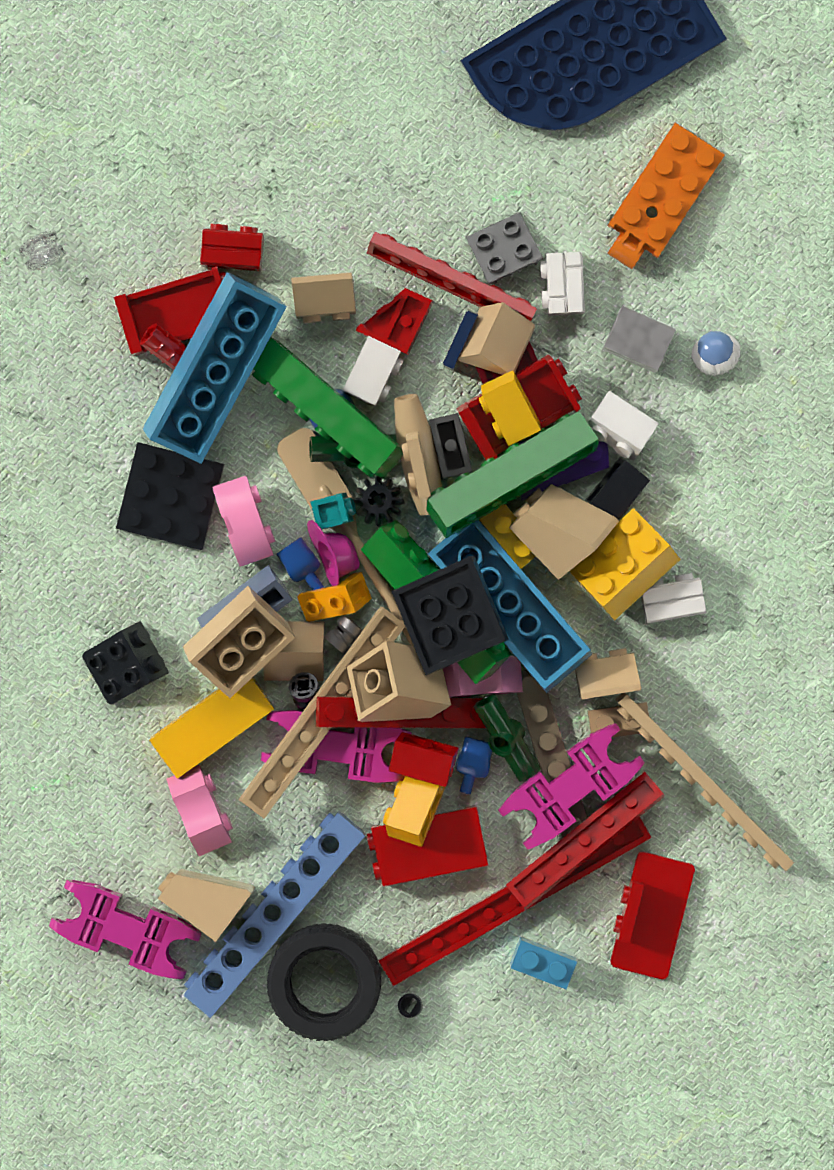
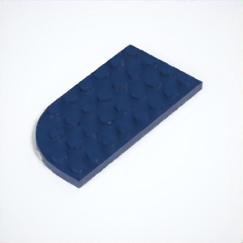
(588, 57)

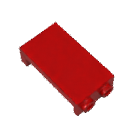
(173, 306)
(546, 393)
(450, 846)

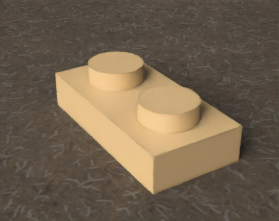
(605, 716)

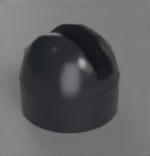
(404, 1003)

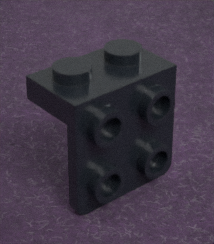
(124, 663)

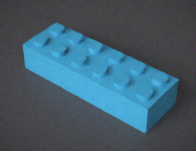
(214, 368)
(534, 627)

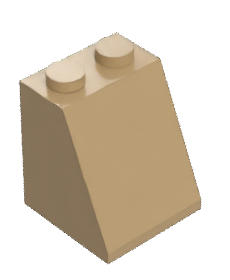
(561, 528)
(393, 685)
(204, 899)

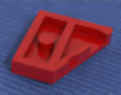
(398, 321)

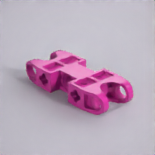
(347, 748)
(571, 786)
(125, 929)

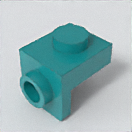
(333, 510)

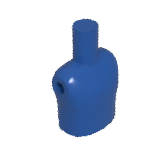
(301, 563)
(473, 762)

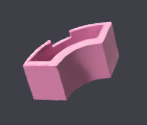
(243, 520)
(504, 681)
(200, 810)

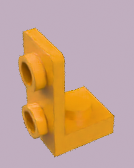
(335, 600)

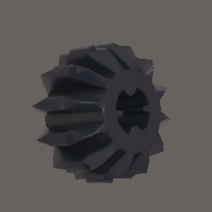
(383, 491)

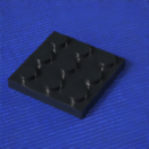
(169, 496)
(450, 615)

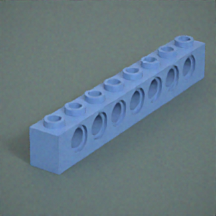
(209, 998)

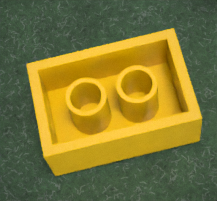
(625, 564)

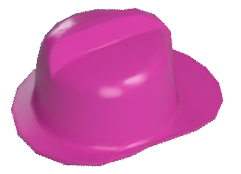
(335, 552)

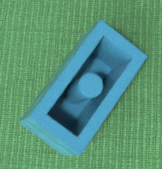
(543, 962)

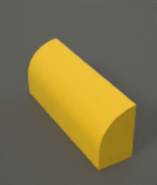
(210, 726)

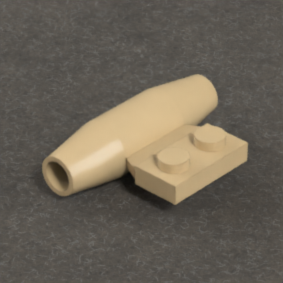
(418, 448)

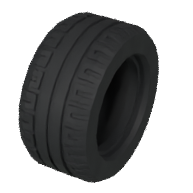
(312, 1023)

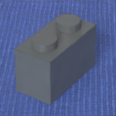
(450, 446)

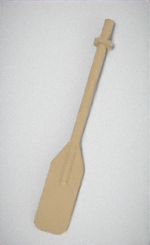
(322, 480)

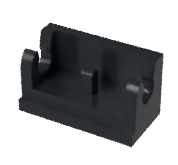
(618, 488)

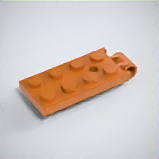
(671, 187)

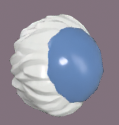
(716, 353)

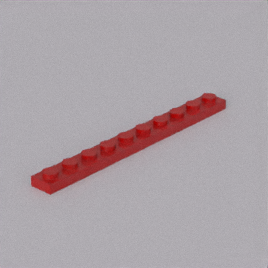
(493, 912)

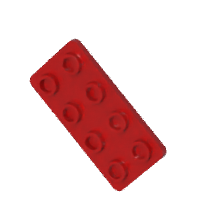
(651, 915)

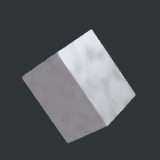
(639, 339)

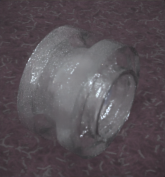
(41, 250)

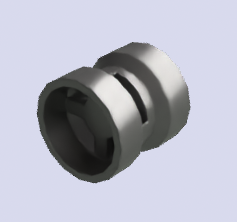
(344, 634)

